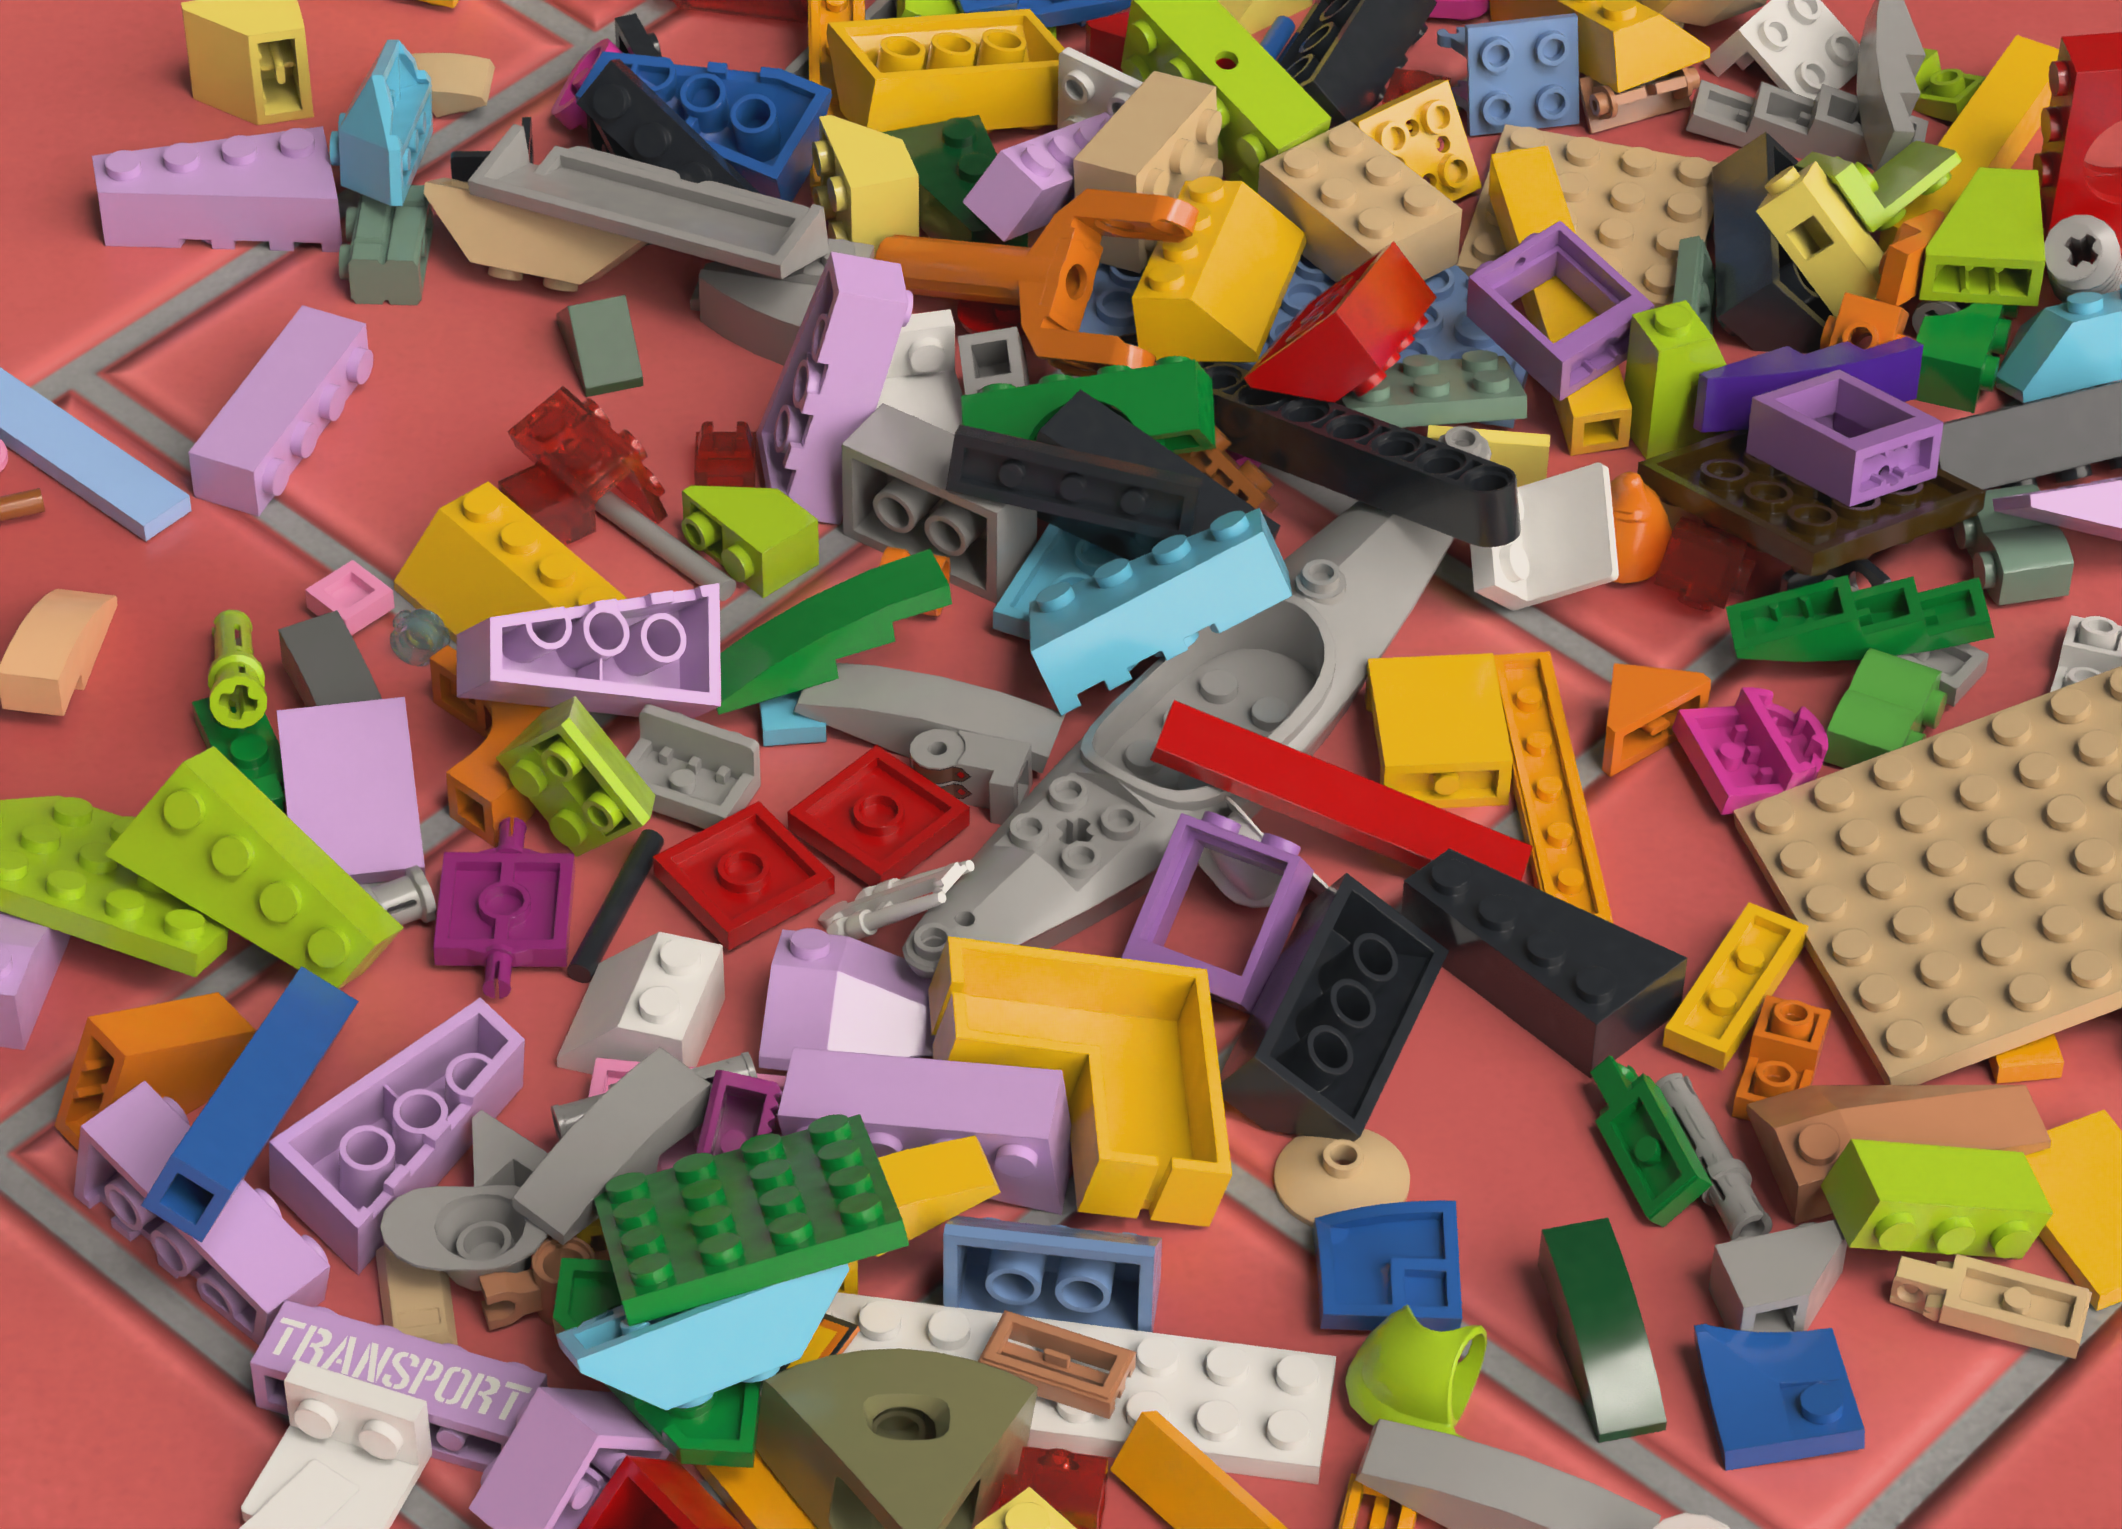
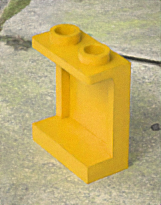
(1441, 728)

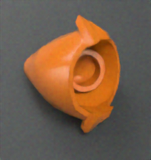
(1639, 526)

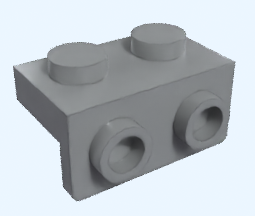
(695, 766)

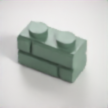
(387, 249)

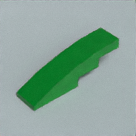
(851, 617)
(1836, 624)

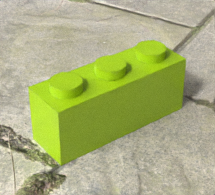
(1936, 1199)

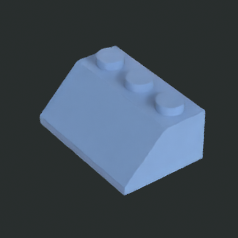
(1052, 1272)

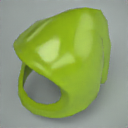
(1414, 1373)

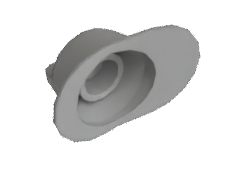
(461, 1231)

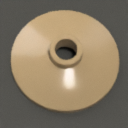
(1338, 1175)

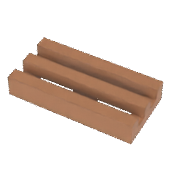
(1053, 1371)

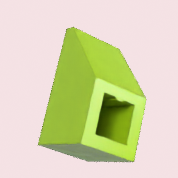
(752, 533)

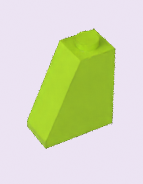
(1989, 243)
(1662, 376)

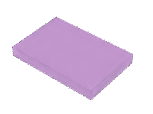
(354, 785)

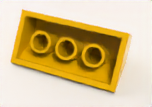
(1617, 39)
(947, 68)
(1224, 283)
(492, 561)

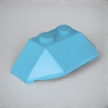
(385, 128)
(2065, 348)
(707, 1347)

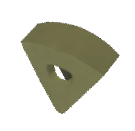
(894, 1437)

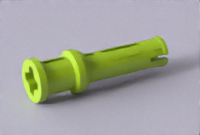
(235, 670)

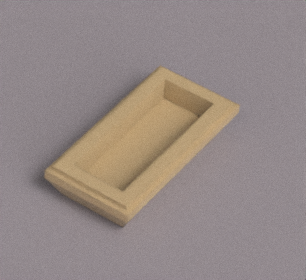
(415, 1299)

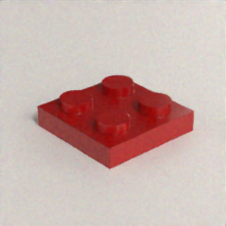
(878, 817)
(743, 875)

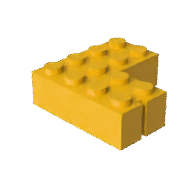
(1132, 1061)

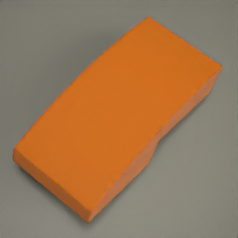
(1904, 259)
(1782, 1051)

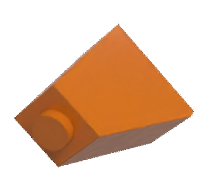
(172, 1045)

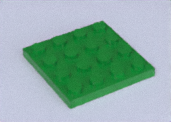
(747, 1218)

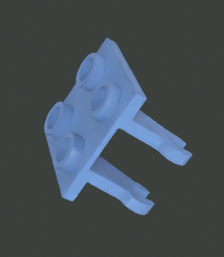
(1518, 72)

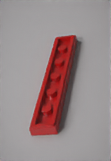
(1326, 794)

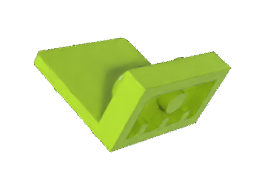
(1881, 196)

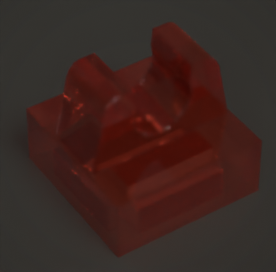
(725, 457)

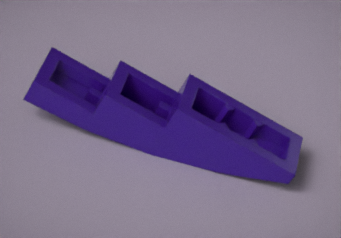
(1727, 391)

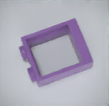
(1584, 352)
(1797, 436)
(1171, 884)

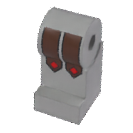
(975, 768)

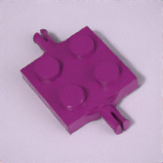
(504, 908)

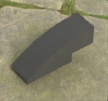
(325, 662)

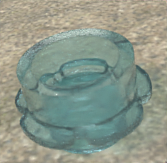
(418, 636)

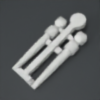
(888, 903)

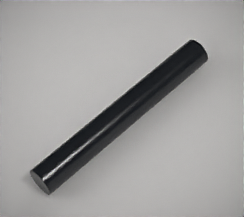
(615, 906)

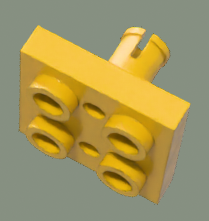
(1431, 116)

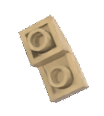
(457, 81)

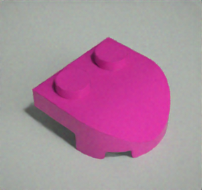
(1751, 748)

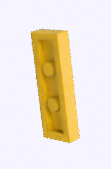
(1734, 986)

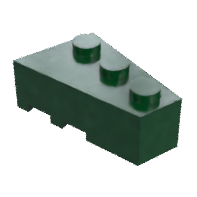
(949, 163)

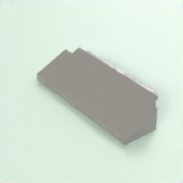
(654, 206)

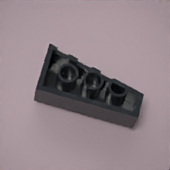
(1095, 429)
(1545, 962)

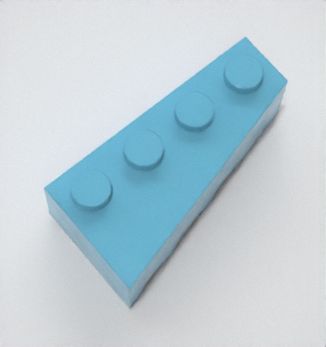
(1154, 604)

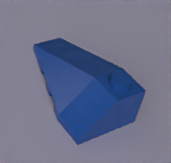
(750, 118)

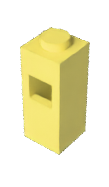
(1822, 235)

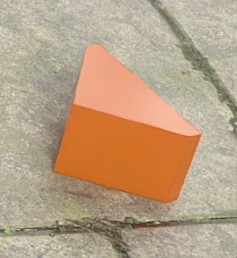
(1644, 710)

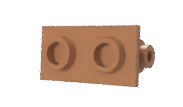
(1610, 109)

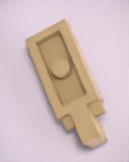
(1995, 1301)

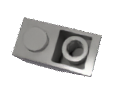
(1777, 1277)

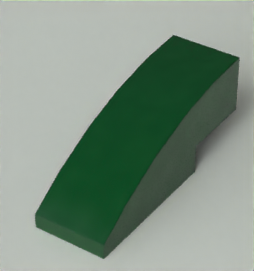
(1601, 1329)

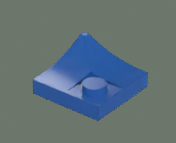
(1388, 1258)
(1777, 1395)

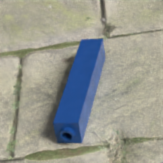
(249, 1105)

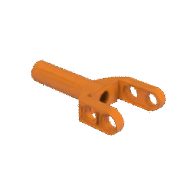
(1052, 276)

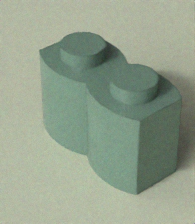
(2016, 555)

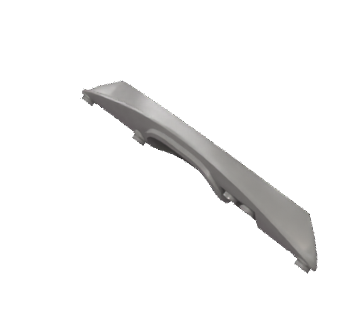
(1107, 811)

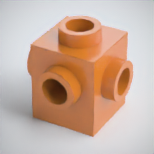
(1863, 318)

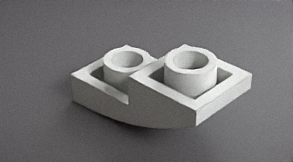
(2088, 649)

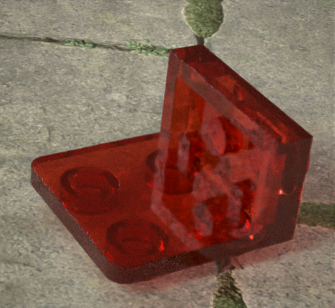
(585, 455)

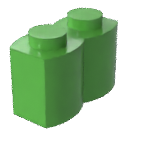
(1884, 709)

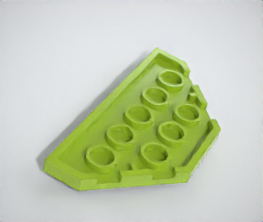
(62, 880)

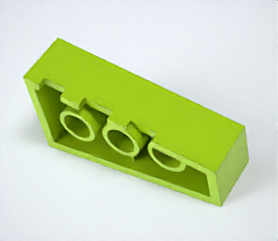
(254, 871)

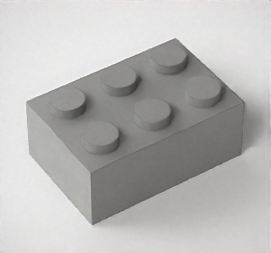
(899, 499)

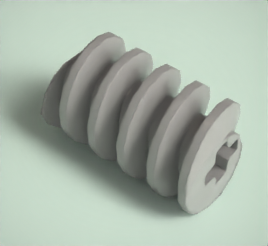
(2080, 240)

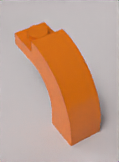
(478, 784)

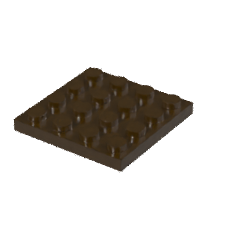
(1792, 518)

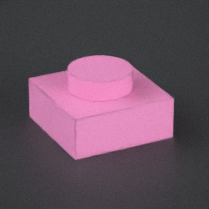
(353, 593)

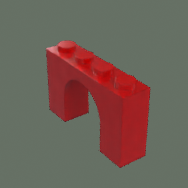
(2081, 107)

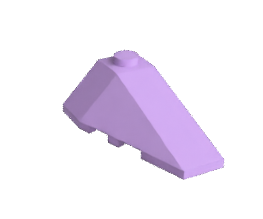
(842, 998)

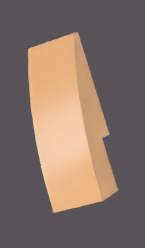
(54, 651)

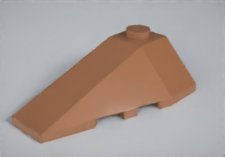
(1812, 1125)

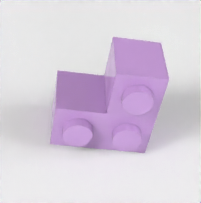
(560, 1459)

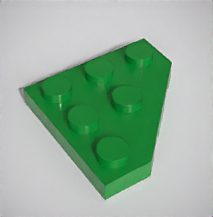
(708, 1434)

